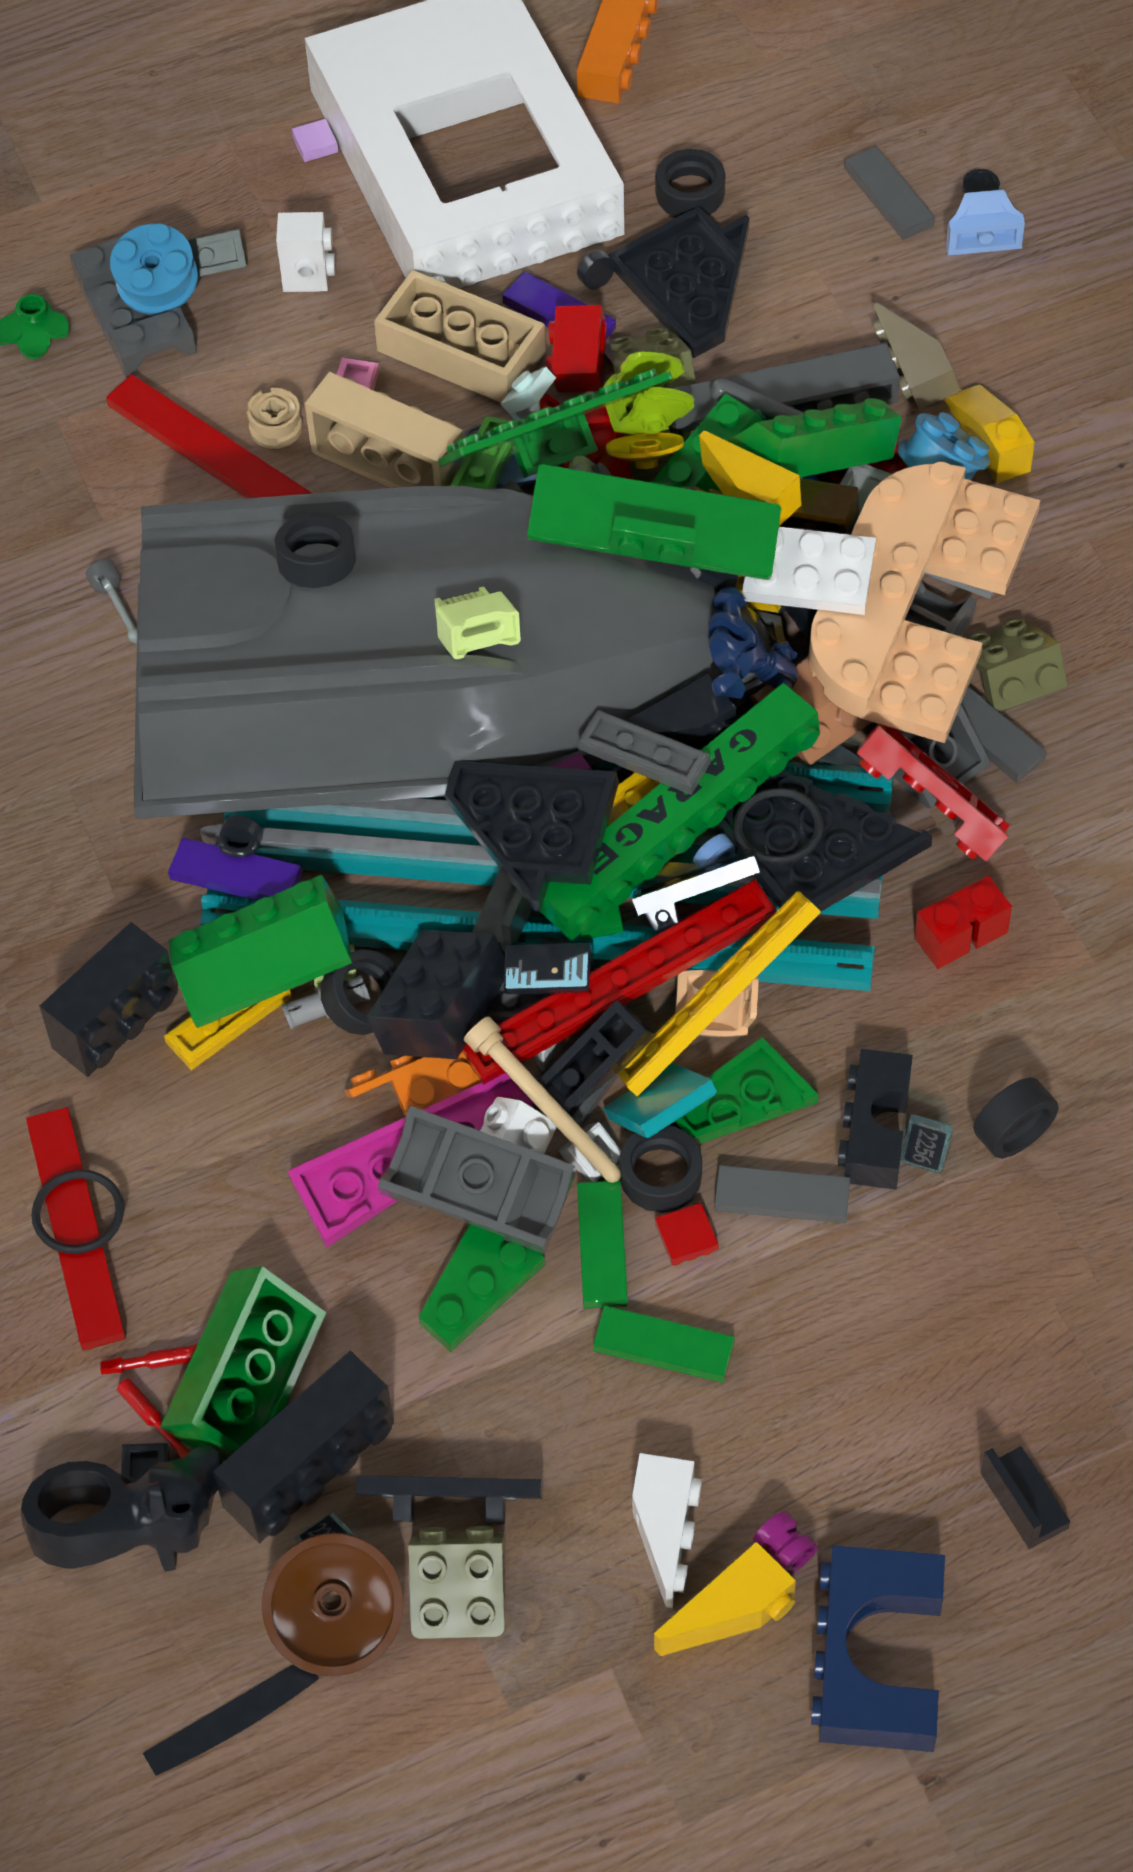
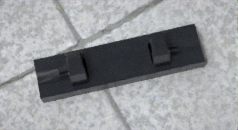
(404, 1489)

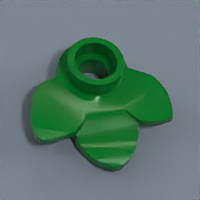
(33, 326)

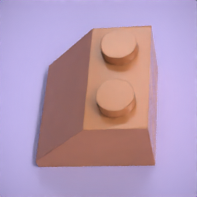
(834, 722)

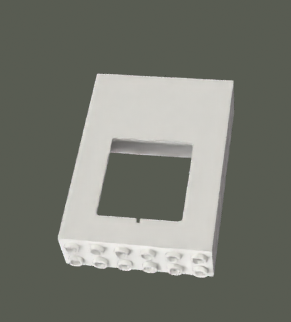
(441, 68)

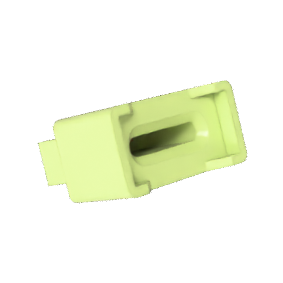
(476, 622)

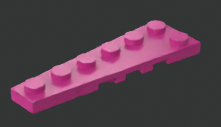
(342, 1184)

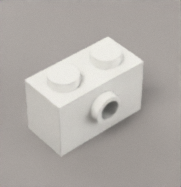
(304, 251)

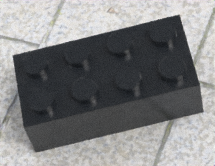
(305, 1447)

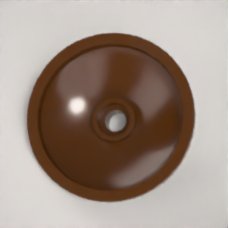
(339, 1637)

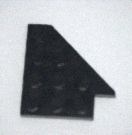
(687, 275)
(535, 820)

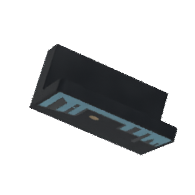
(548, 968)

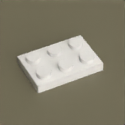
(817, 572)

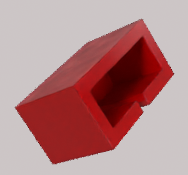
(577, 341)
(946, 926)

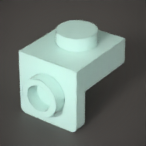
(527, 392)

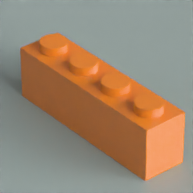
(614, 48)

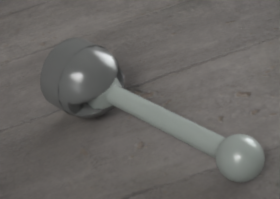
(105, 579)

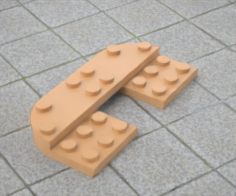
(922, 524)

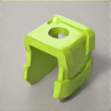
(655, 407)

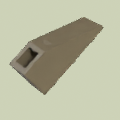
(919, 356)

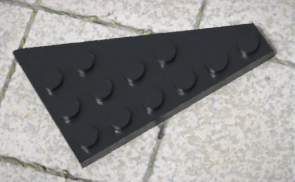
(852, 851)

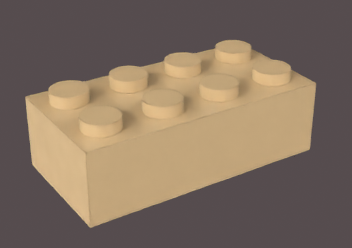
(459, 336)
(379, 435)

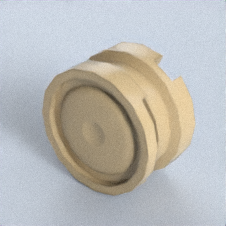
(274, 418)

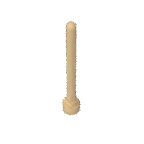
(487, 1040)

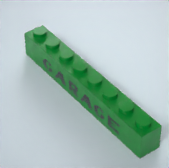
(670, 819)

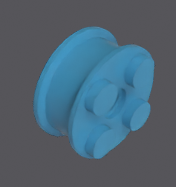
(154, 268)
(943, 441)

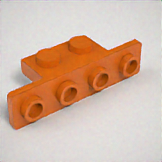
(419, 1080)

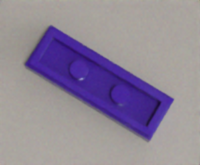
(539, 300)
(246, 877)

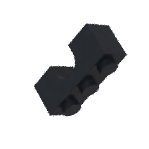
(879, 1087)

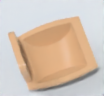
(734, 1018)

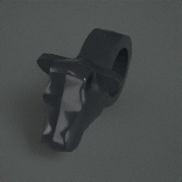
(160, 1509)

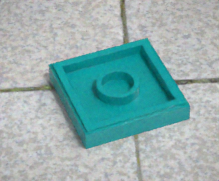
(662, 1102)

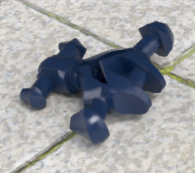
(740, 651)

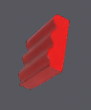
(686, 1234)

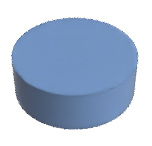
(714, 850)

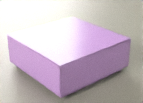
(314, 140)

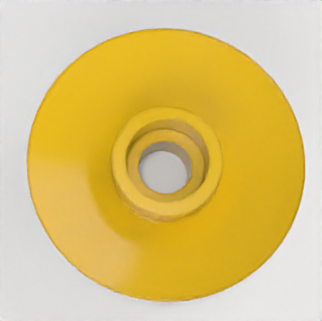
(645, 448)

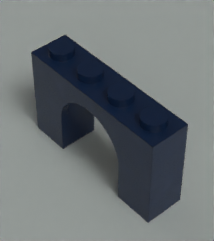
(852, 1705)

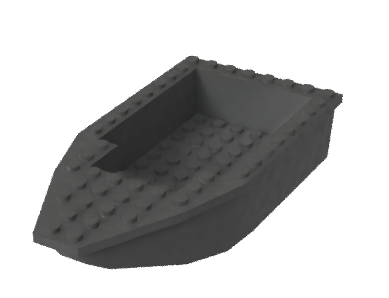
(344, 687)

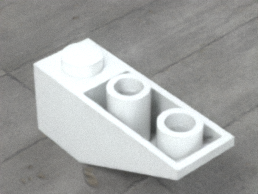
(661, 1507)

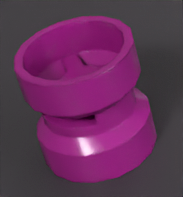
(784, 1543)

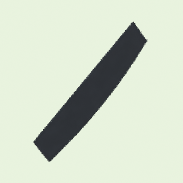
(229, 1719)

